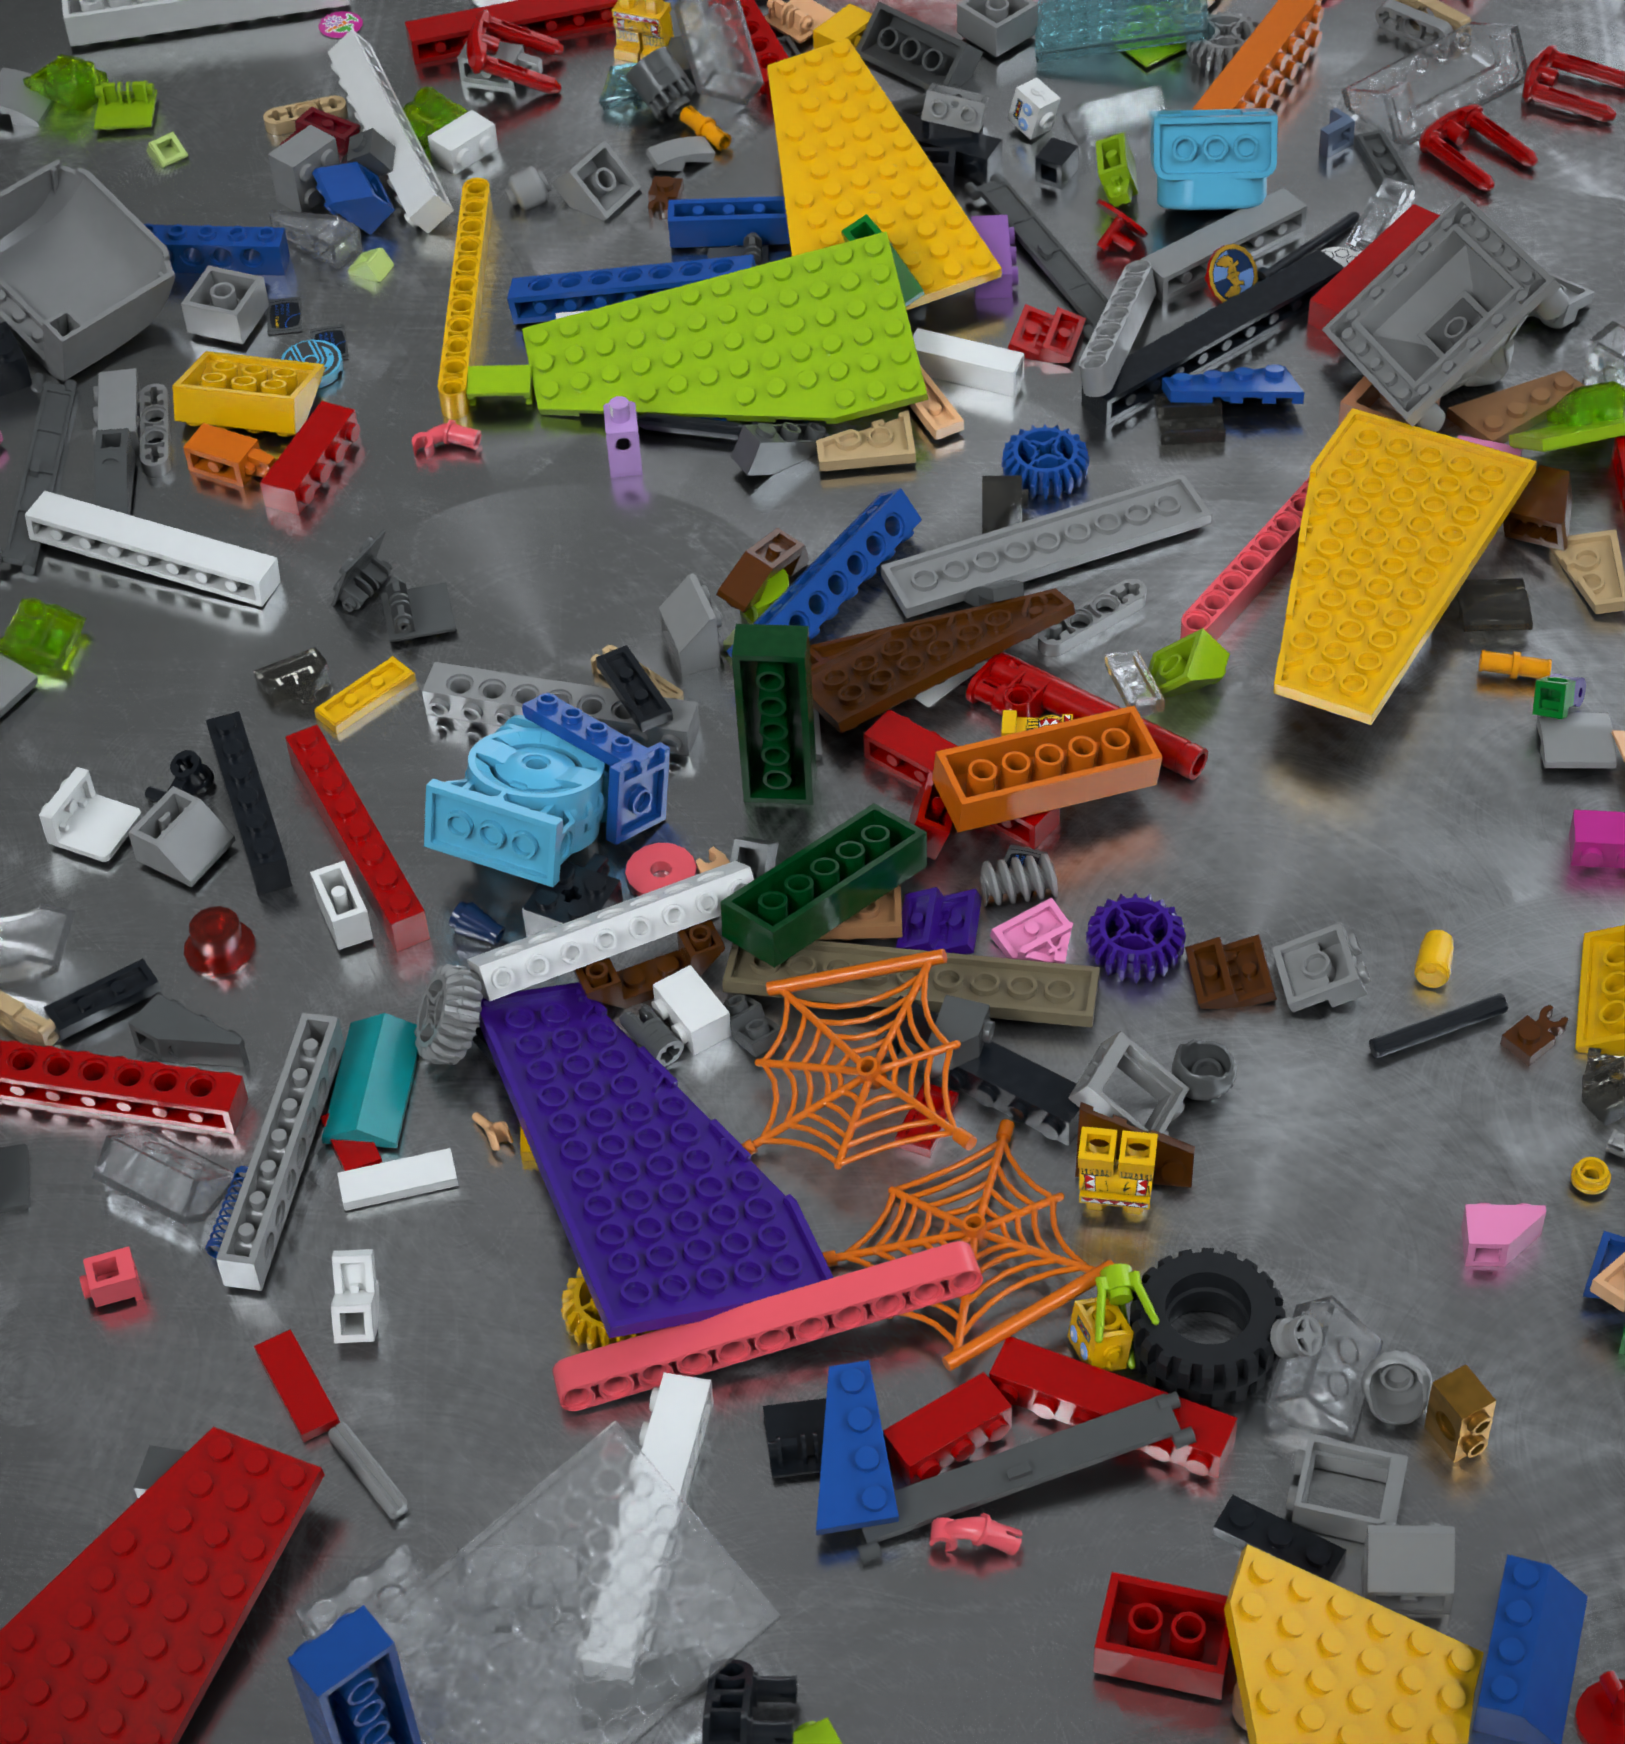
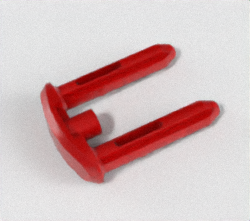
(480, 44)
(1542, 71)
(1456, 127)

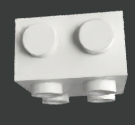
(86, 821)

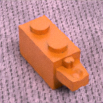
(226, 455)

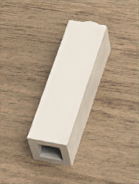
(969, 362)

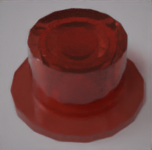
(218, 943)

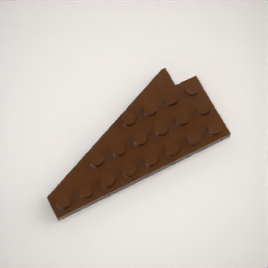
(893, 664)

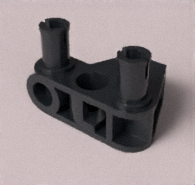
(732, 1701)

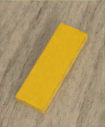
(364, 695)

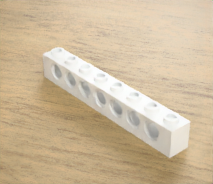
(607, 931)

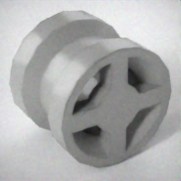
(1296, 1337)

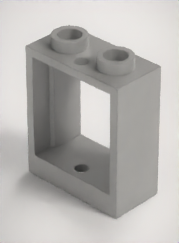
(947, 109)
(1142, 1069)
(1348, 1460)

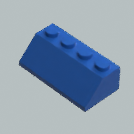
(1531, 1654)

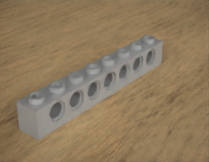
(497, 696)
(280, 1152)

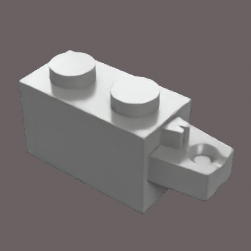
(506, 51)

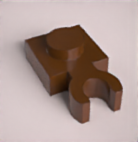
(661, 191)
(1533, 1038)

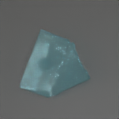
(618, 90)

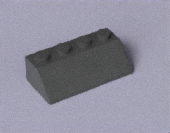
(916, 49)

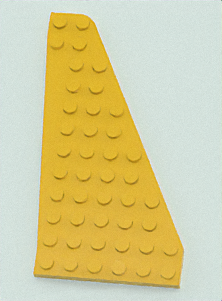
(1339, 1666)

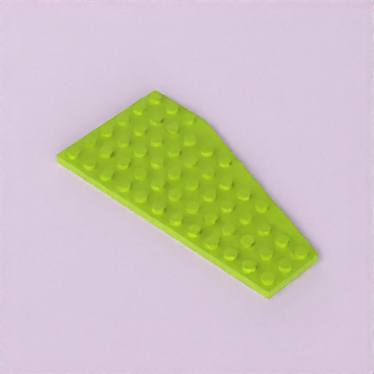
(755, 345)

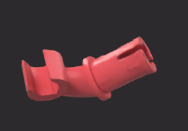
(446, 433)
(978, 1530)

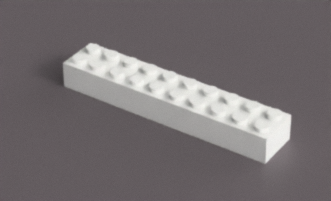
(120, 19)

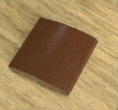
(1230, 973)

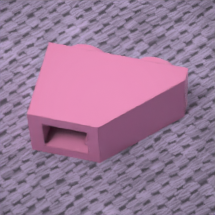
(1499, 1232)

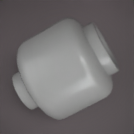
(528, 188)

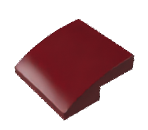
(330, 124)

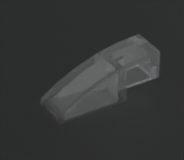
(1381, 212)

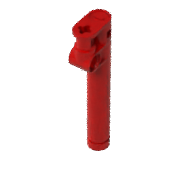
(1020, 686)

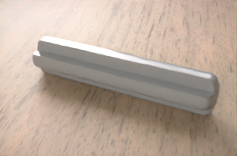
(368, 1470)

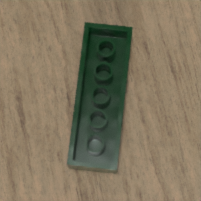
(775, 713)
(823, 884)

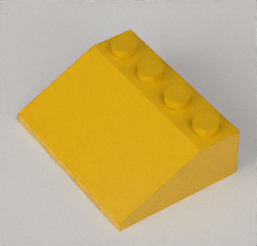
(247, 393)
(1602, 992)

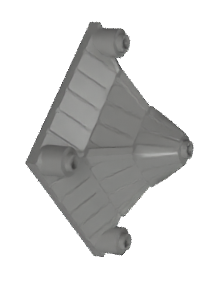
(1444, 313)

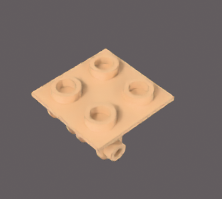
(797, 17)

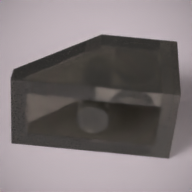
(1002, 502)

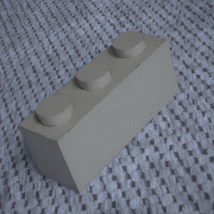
(118, 403)

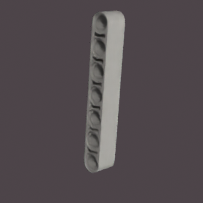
(1117, 328)

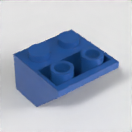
(354, 194)

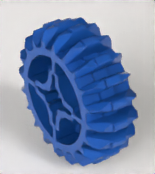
(1047, 460)

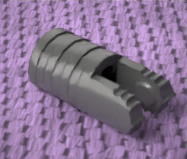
(653, 1035)

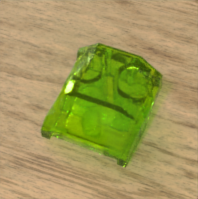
(68, 82)
(430, 113)
(1587, 402)
(41, 633)

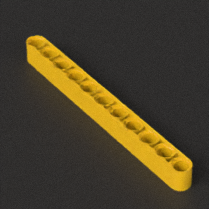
(465, 297)

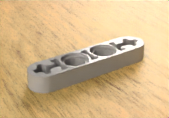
(154, 430)
(1096, 621)

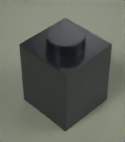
(1056, 163)

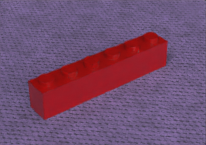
(1368, 265)
(910, 754)
(1081, 1392)

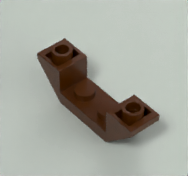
(760, 563)
(634, 985)

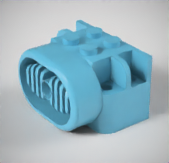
(1213, 157)

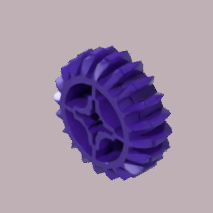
(1134, 947)

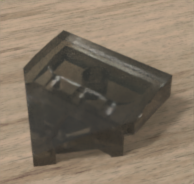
(295, 677)
(1604, 1086)

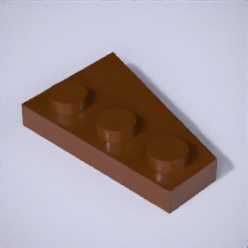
(1173, 1157)

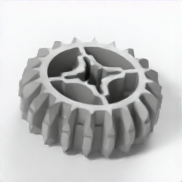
(1226, 37)
(448, 1014)

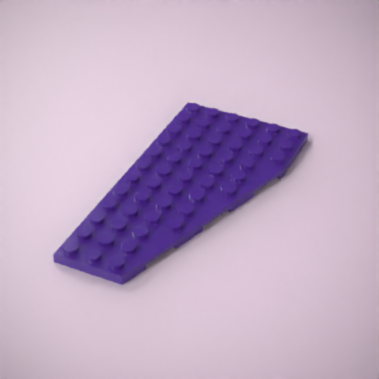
(644, 1183)

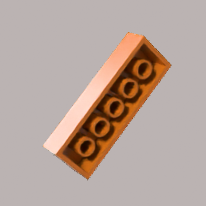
(1046, 768)

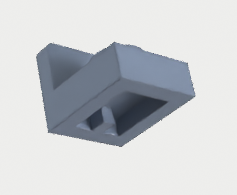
(1337, 134)

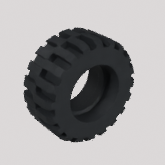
(1213, 1284)

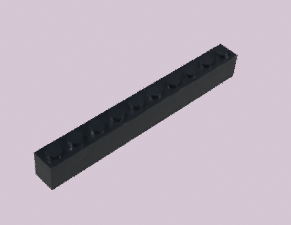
(1215, 334)

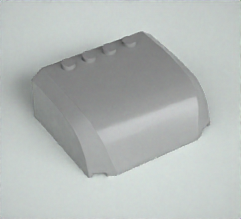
(76, 269)

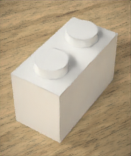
(462, 142)
(341, 905)
(691, 1010)

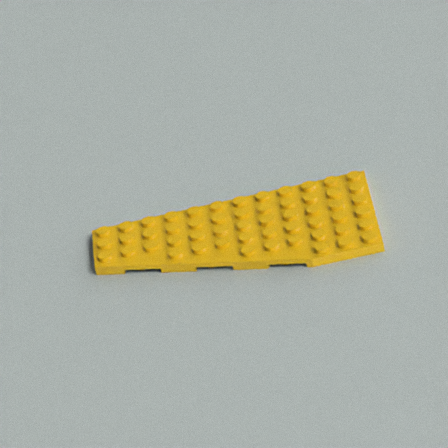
(853, 157)
(1382, 553)

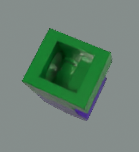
(1556, 694)

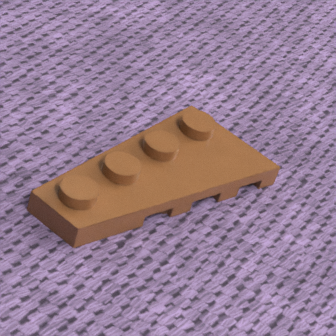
(1513, 408)
(878, 920)

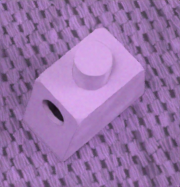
(622, 423)

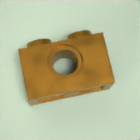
(1460, 1413)

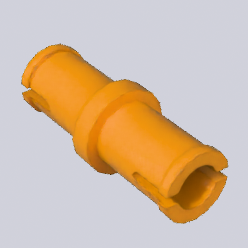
(705, 127)
(1514, 664)

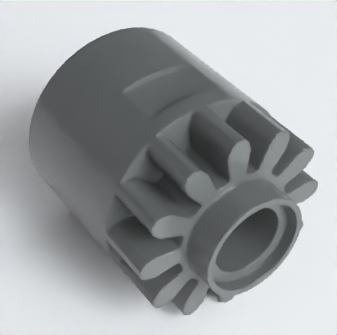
(661, 83)

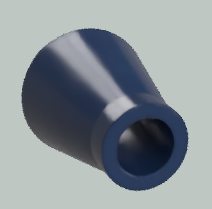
(476, 924)

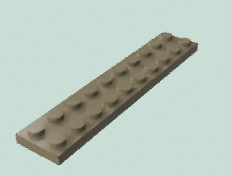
(1010, 986)

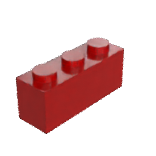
(948, 1429)

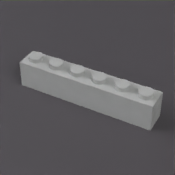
(1256, 229)

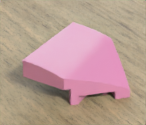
(1035, 934)

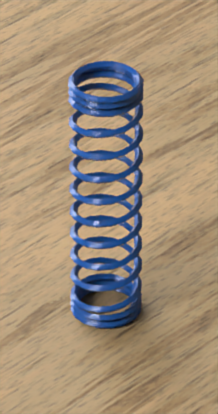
(243, 1169)

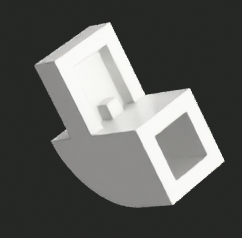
(356, 1296)

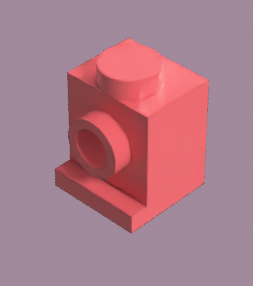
(111, 1277)

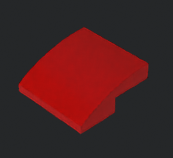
(1046, 335)

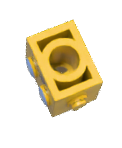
(1117, 1336)

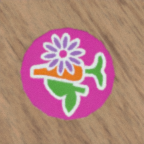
(339, 24)

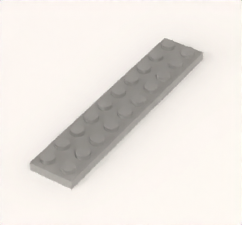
(1046, 544)

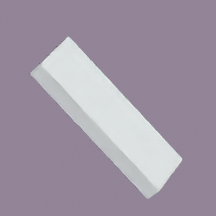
(397, 1179)

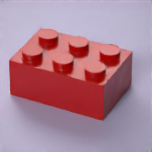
(1163, 1636)

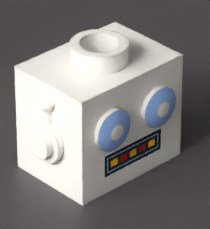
(1034, 108)

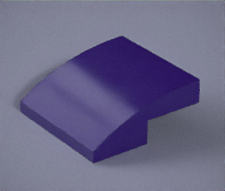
(940, 921)

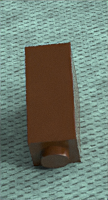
(1543, 510)

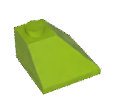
(1188, 664)

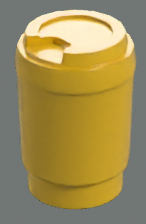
(1434, 959)

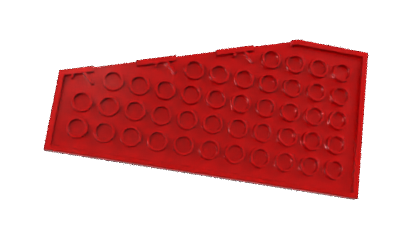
(154, 1602)

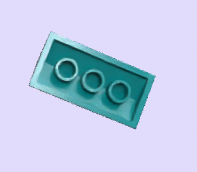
(373, 1082)

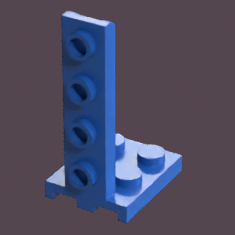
(635, 772)

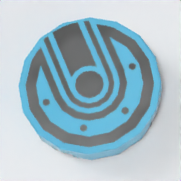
(318, 352)

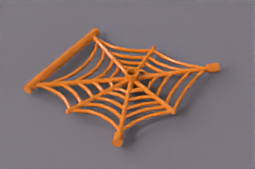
(868, 1069)
(976, 1233)

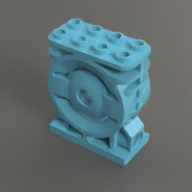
(521, 803)

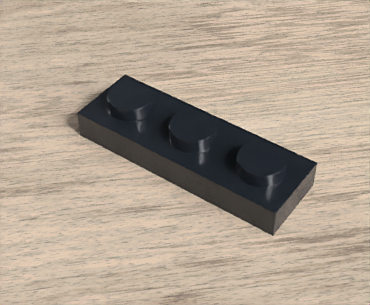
(634, 688)
(102, 998)
(1248, 1524)

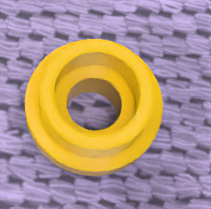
(1593, 1168)

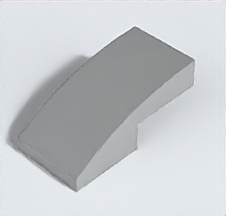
(674, 153)

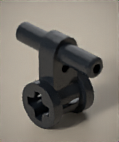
(186, 780)

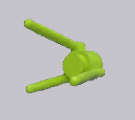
(1117, 1284)

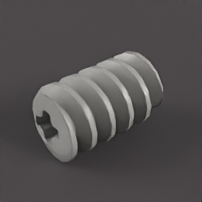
(1018, 879)

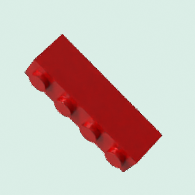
(310, 458)

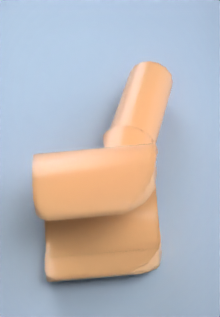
(496, 1132)

